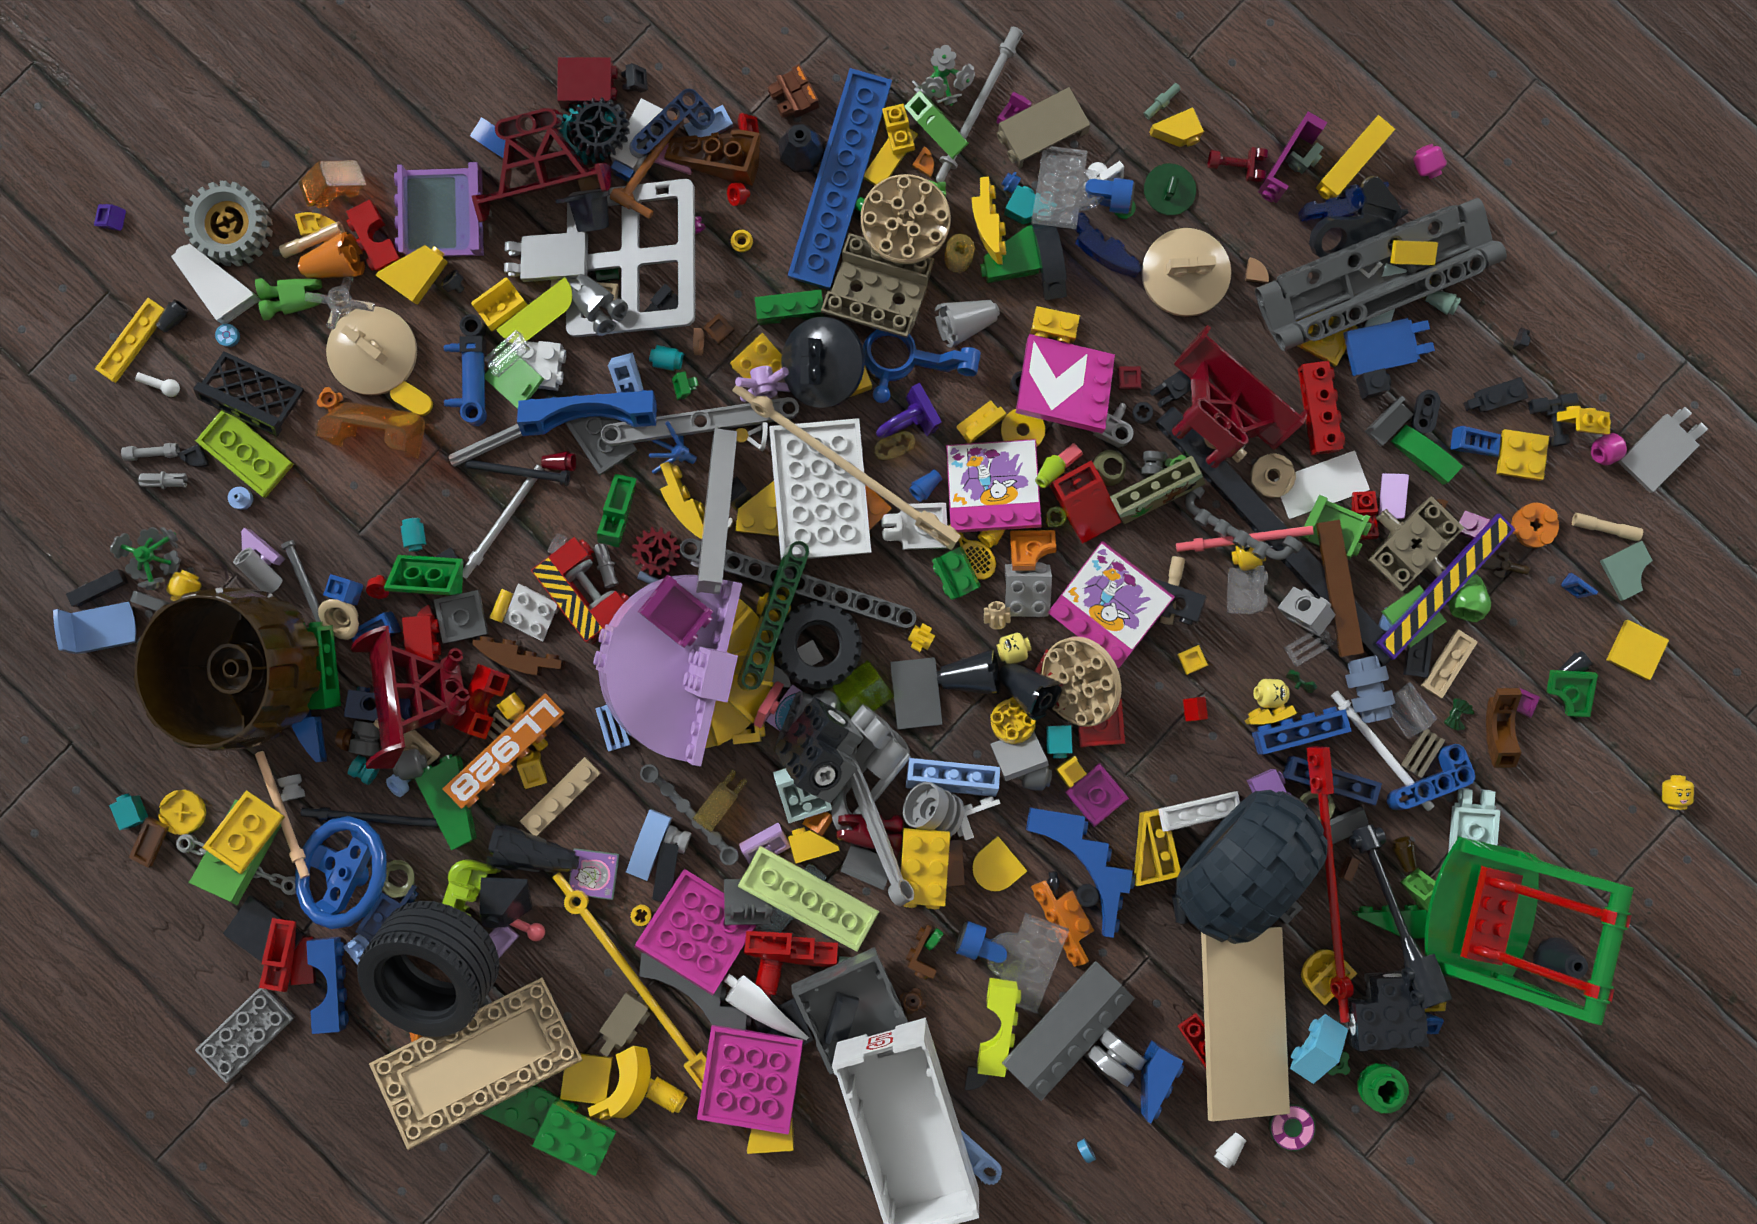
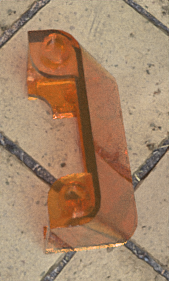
(402, 428)

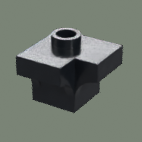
(663, 300)

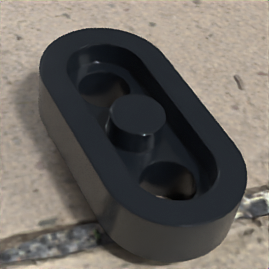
(1426, 413)

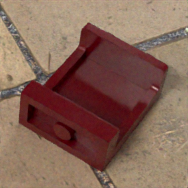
(585, 78)

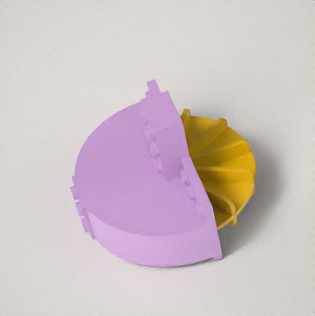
(678, 695)

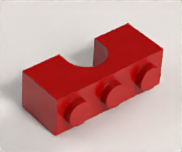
(365, 221)
(483, 686)

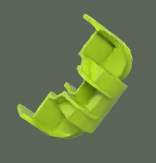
(465, 883)

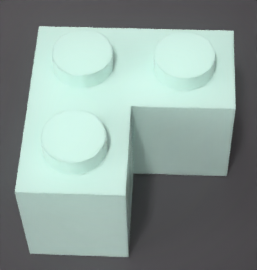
(797, 802)

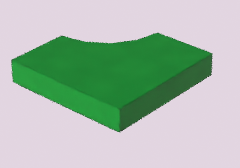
(1574, 689)

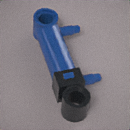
(473, 349)

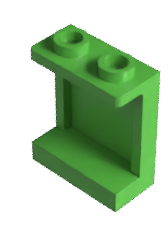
(1352, 524)

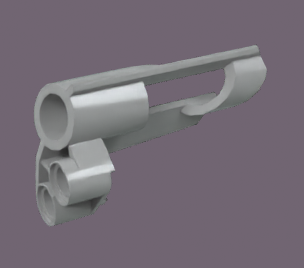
(881, 752)

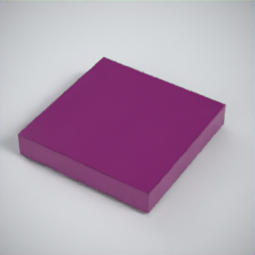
(1096, 795)

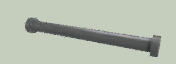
(302, 577)

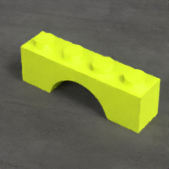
(1001, 999)

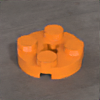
(1546, 518)

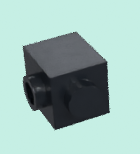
(1373, 383)

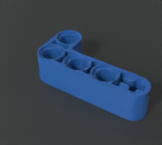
(1430, 784)

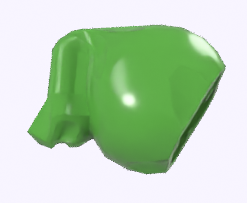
(1471, 601)

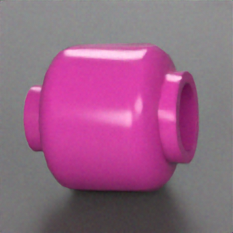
(1429, 161)
(1608, 449)

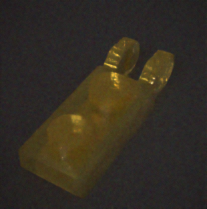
(718, 803)

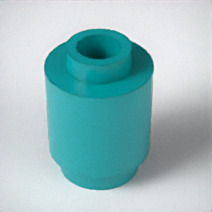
(666, 358)
(413, 534)

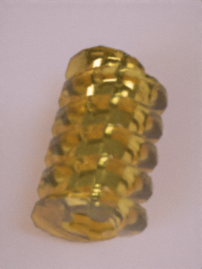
(959, 253)

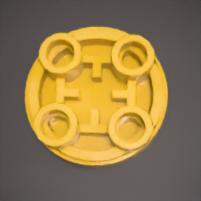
(1011, 722)

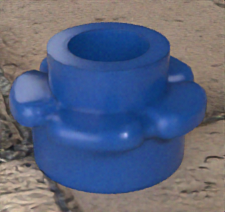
(1010, 182)

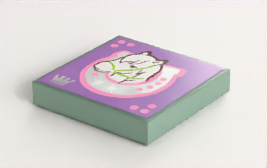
(595, 873)

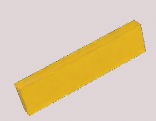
(130, 341)

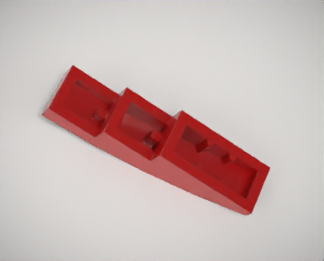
(790, 949)

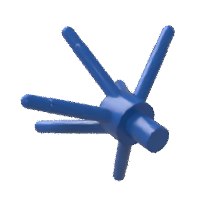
(679, 451)

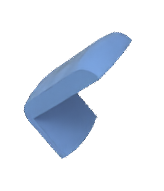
(95, 628)

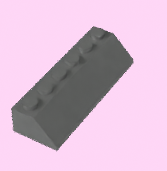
(1068, 1030)

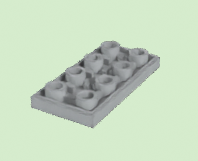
(245, 1034)

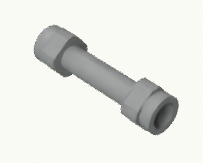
(132, 453)

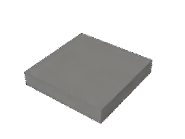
(1019, 758)

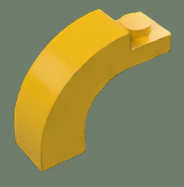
(631, 1088)

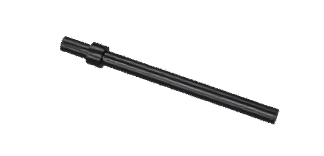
(326, 814)

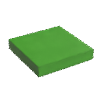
(1398, 608)

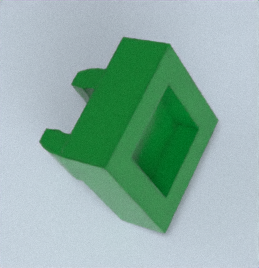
(683, 385)

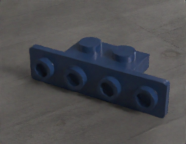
(381, 911)

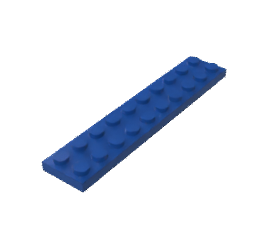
(839, 179)

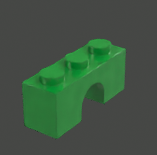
(774, 308)

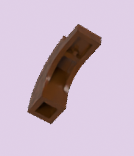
(1501, 727)

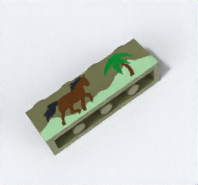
(1158, 489)

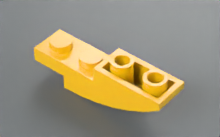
(988, 222)
(676, 495)

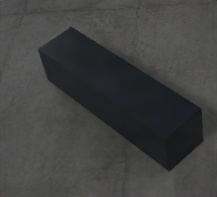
(97, 588)

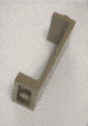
(1042, 126)

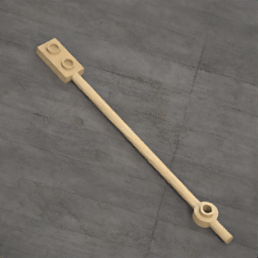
(926, 521)

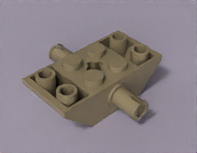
(1429, 528)

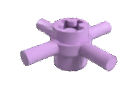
(764, 381)

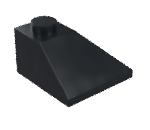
(503, 901)

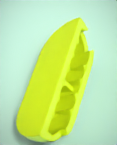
(540, 311)

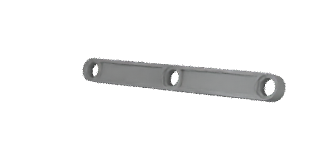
(683, 423)

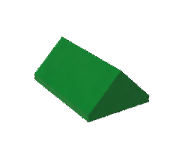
(426, 575)

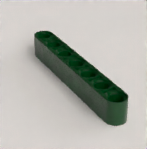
(781, 607)

